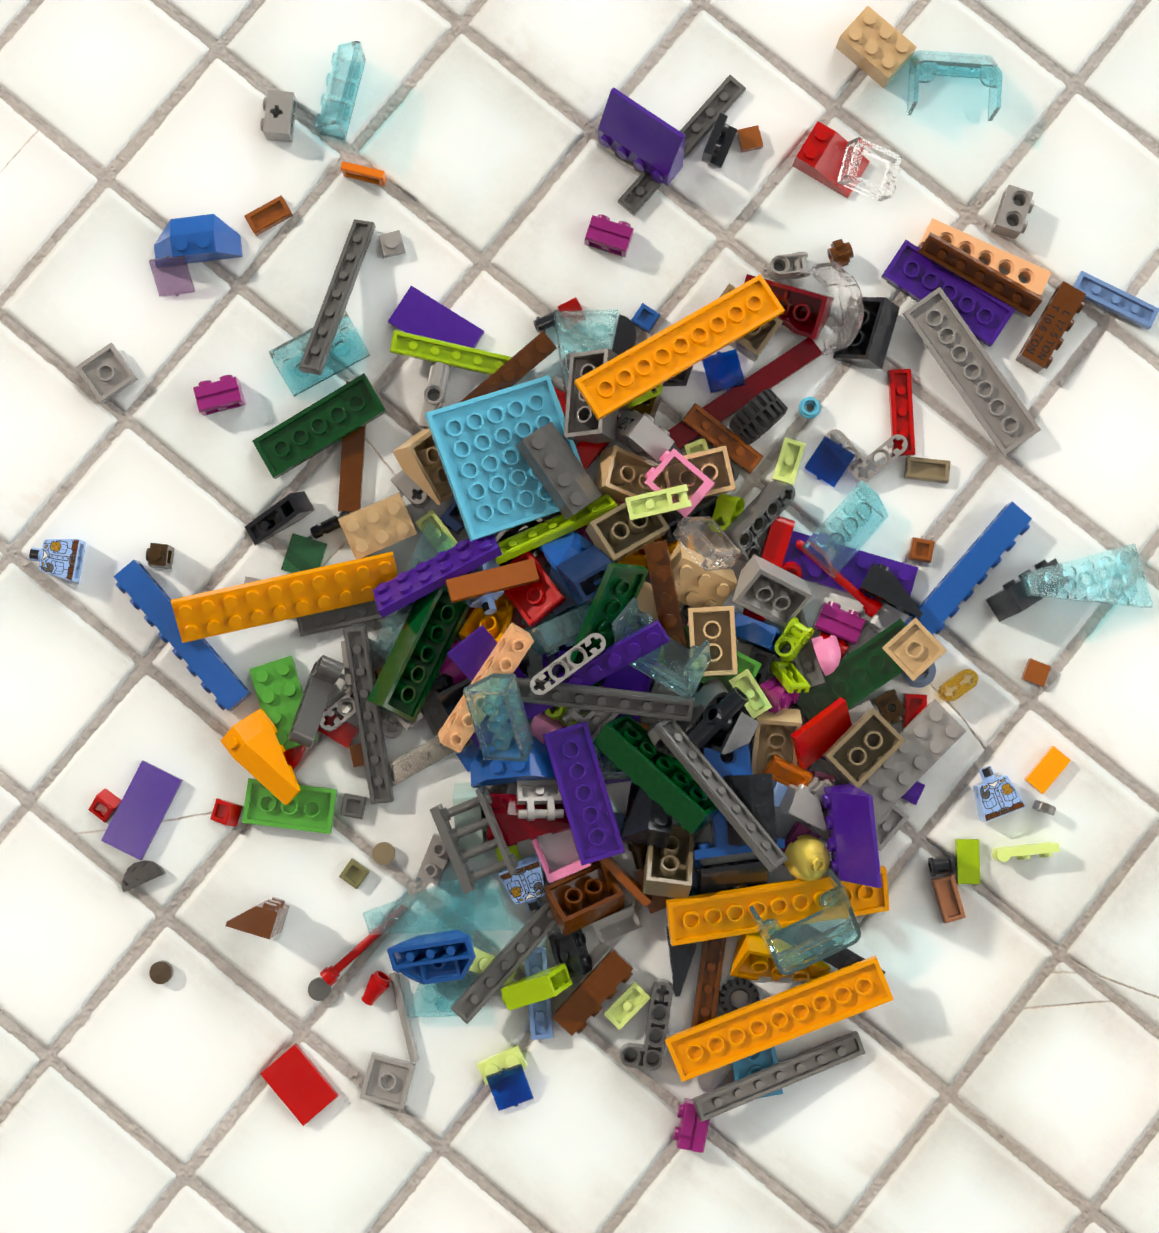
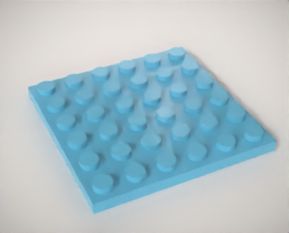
(481, 456)

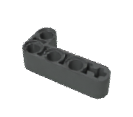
(758, 517)
(710, 693)
(314, 700)
(653, 1023)

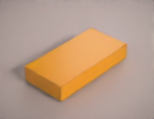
(1047, 770)

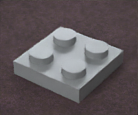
(106, 373)
(387, 1080)

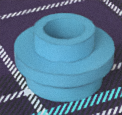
(809, 401)

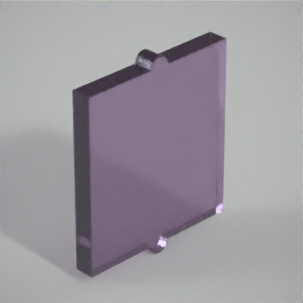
(172, 275)

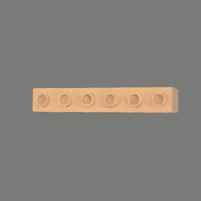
(995, 257)
(502, 660)

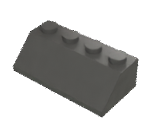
(579, 419)
(558, 470)

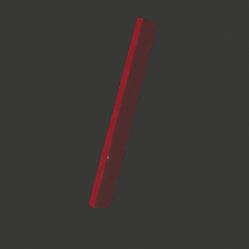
(765, 378)

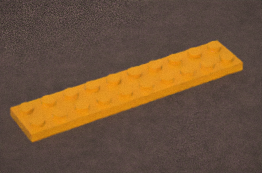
(679, 347)
(282, 597)
(728, 911)
(779, 1018)

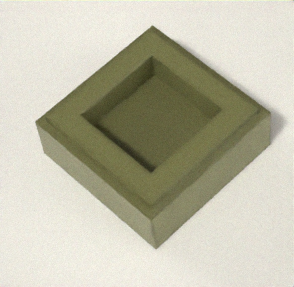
(354, 873)

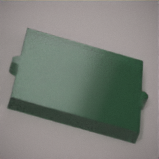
(303, 554)

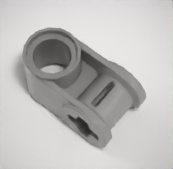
(793, 266)
(410, 489)

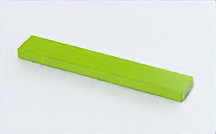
(447, 353)
(553, 529)

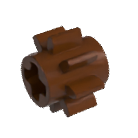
(840, 252)

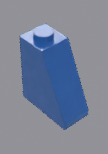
(757, 633)

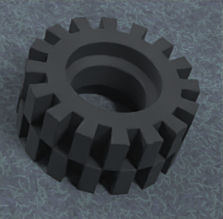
(735, 985)

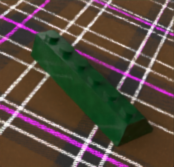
(418, 654)
(656, 773)

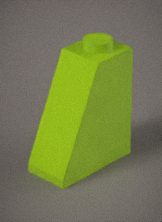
(536, 987)

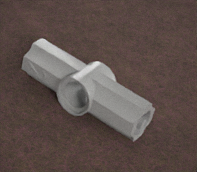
(436, 383)

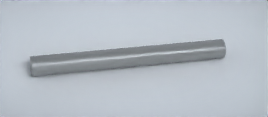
(403, 1013)

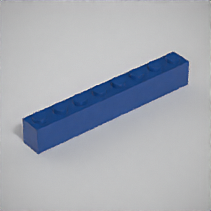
(972, 567)
(198, 654)

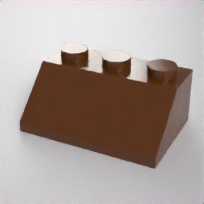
(584, 898)
(262, 920)

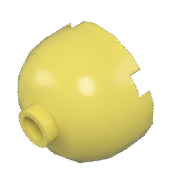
(807, 858)

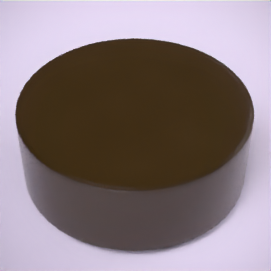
(161, 972)

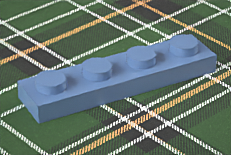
(1116, 300)
(539, 1012)

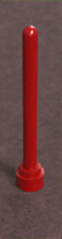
(869, 605)
(331, 974)

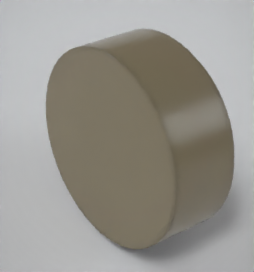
(383, 853)

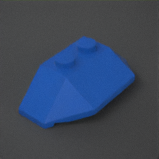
(199, 239)
(564, 548)
(507, 772)
(433, 957)

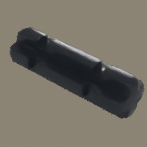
(327, 526)

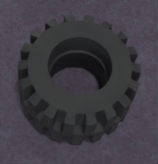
(758, 416)

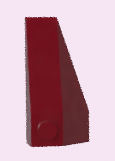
(804, 310)
(517, 830)

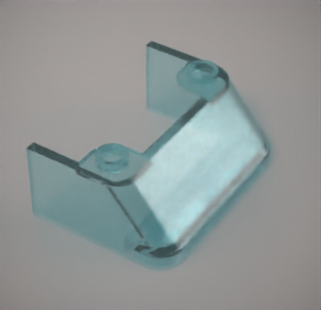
(928, 64)
(670, 664)
(814, 936)

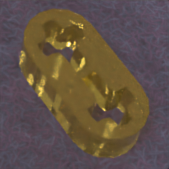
(961, 689)

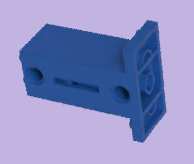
(738, 764)

